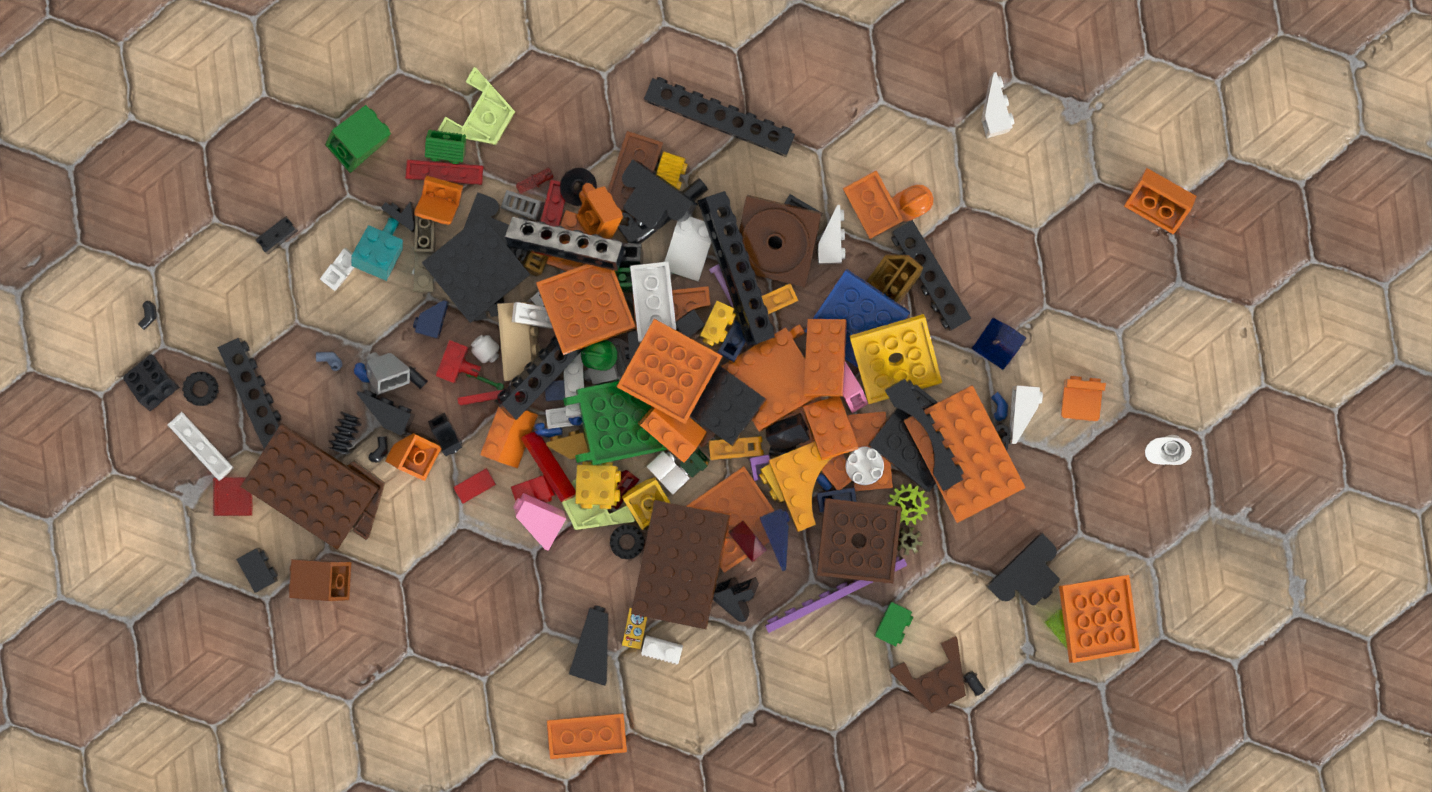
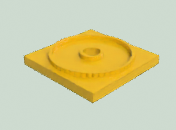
(906, 337)

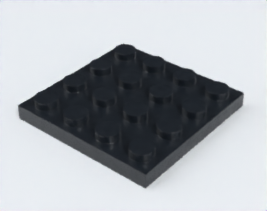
(476, 268)
(898, 447)

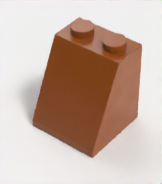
(320, 580)

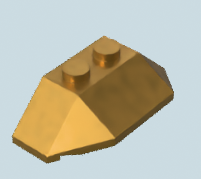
(895, 276)

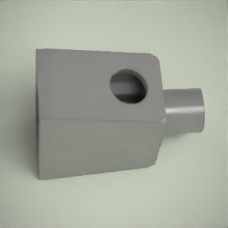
(386, 372)
(612, 375)

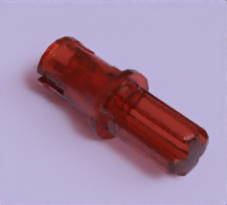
(534, 181)

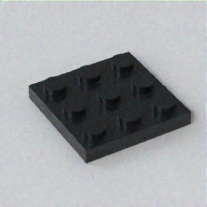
(727, 405)

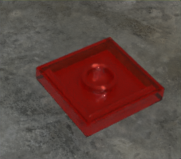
(230, 498)

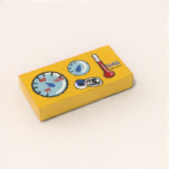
(634, 630)

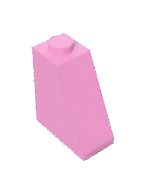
(852, 391)
(539, 519)

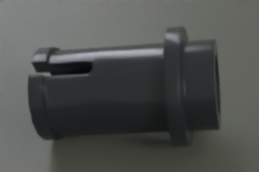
(417, 378)
(974, 683)

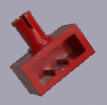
(454, 363)

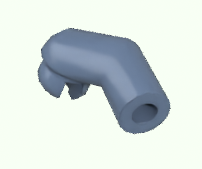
(331, 358)

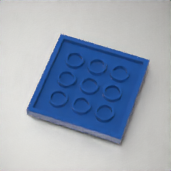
(861, 306)

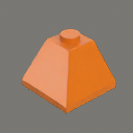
(414, 455)

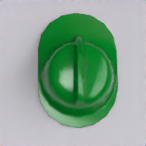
(599, 356)

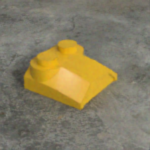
(641, 500)

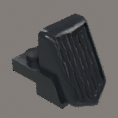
(733, 596)

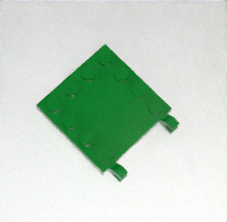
(612, 424)

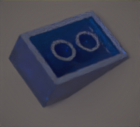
(777, 529)

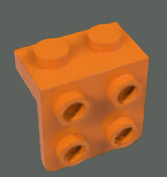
(439, 200)
(1082, 398)

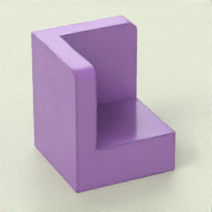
(756, 464)

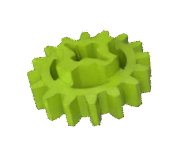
(912, 496)

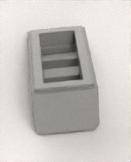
(537, 210)

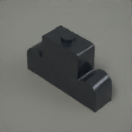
(654, 197)
(488, 208)
(1027, 573)

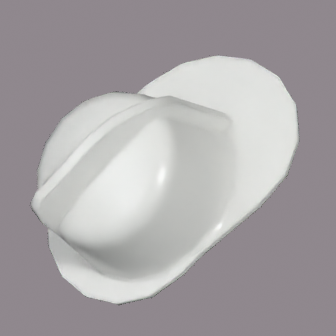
(1168, 450)

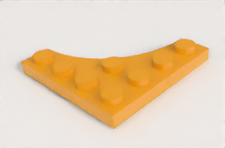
(796, 478)

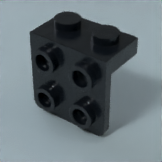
(150, 383)

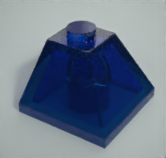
(998, 343)

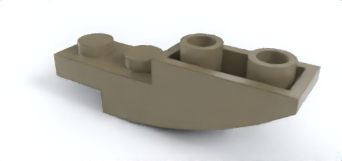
(423, 247)

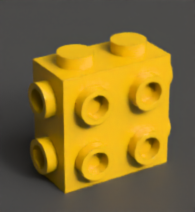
(716, 324)
(597, 485)

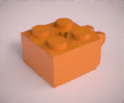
(598, 211)

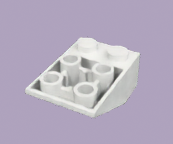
(995, 114)

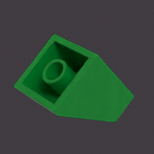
(357, 138)

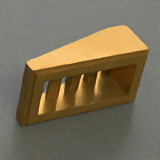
(535, 271)

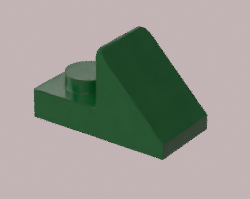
(695, 463)

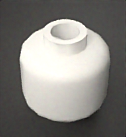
(485, 349)

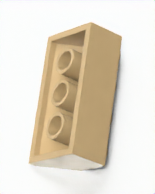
(517, 342)

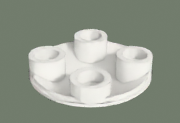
(864, 466)

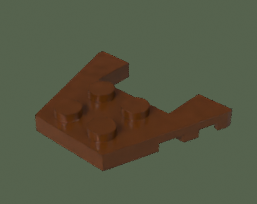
(365, 524)
(939, 685)

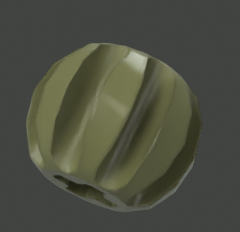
(913, 544)

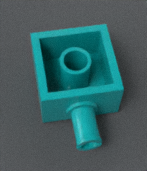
(378, 250)

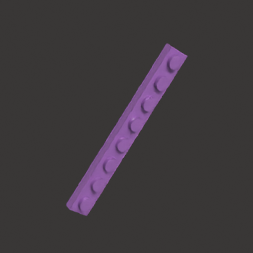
(825, 598)

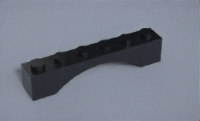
(944, 469)

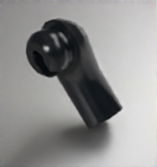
(149, 313)

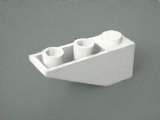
(830, 243)

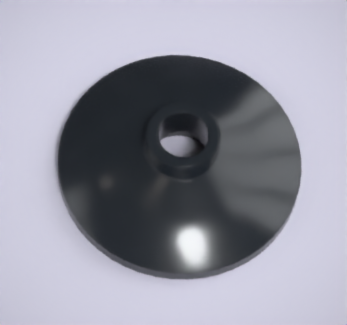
(573, 176)

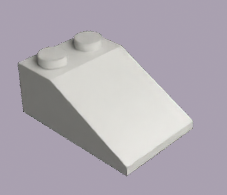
(689, 248)
(1023, 406)

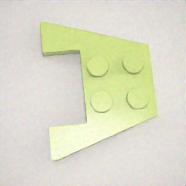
(488, 116)
(595, 517)

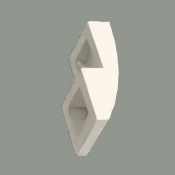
(339, 270)

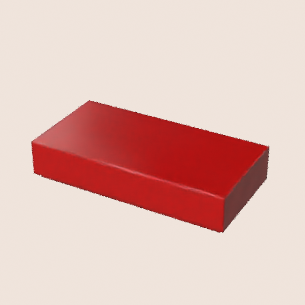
(474, 485)

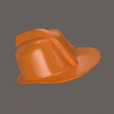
(913, 202)

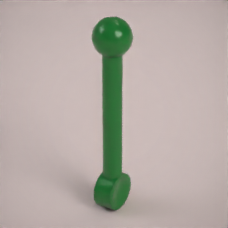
(499, 386)

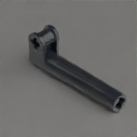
(638, 234)

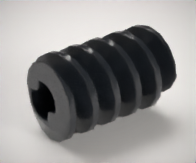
(345, 433)

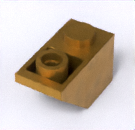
(570, 445)

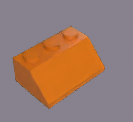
(1160, 201)
(674, 435)
(505, 436)

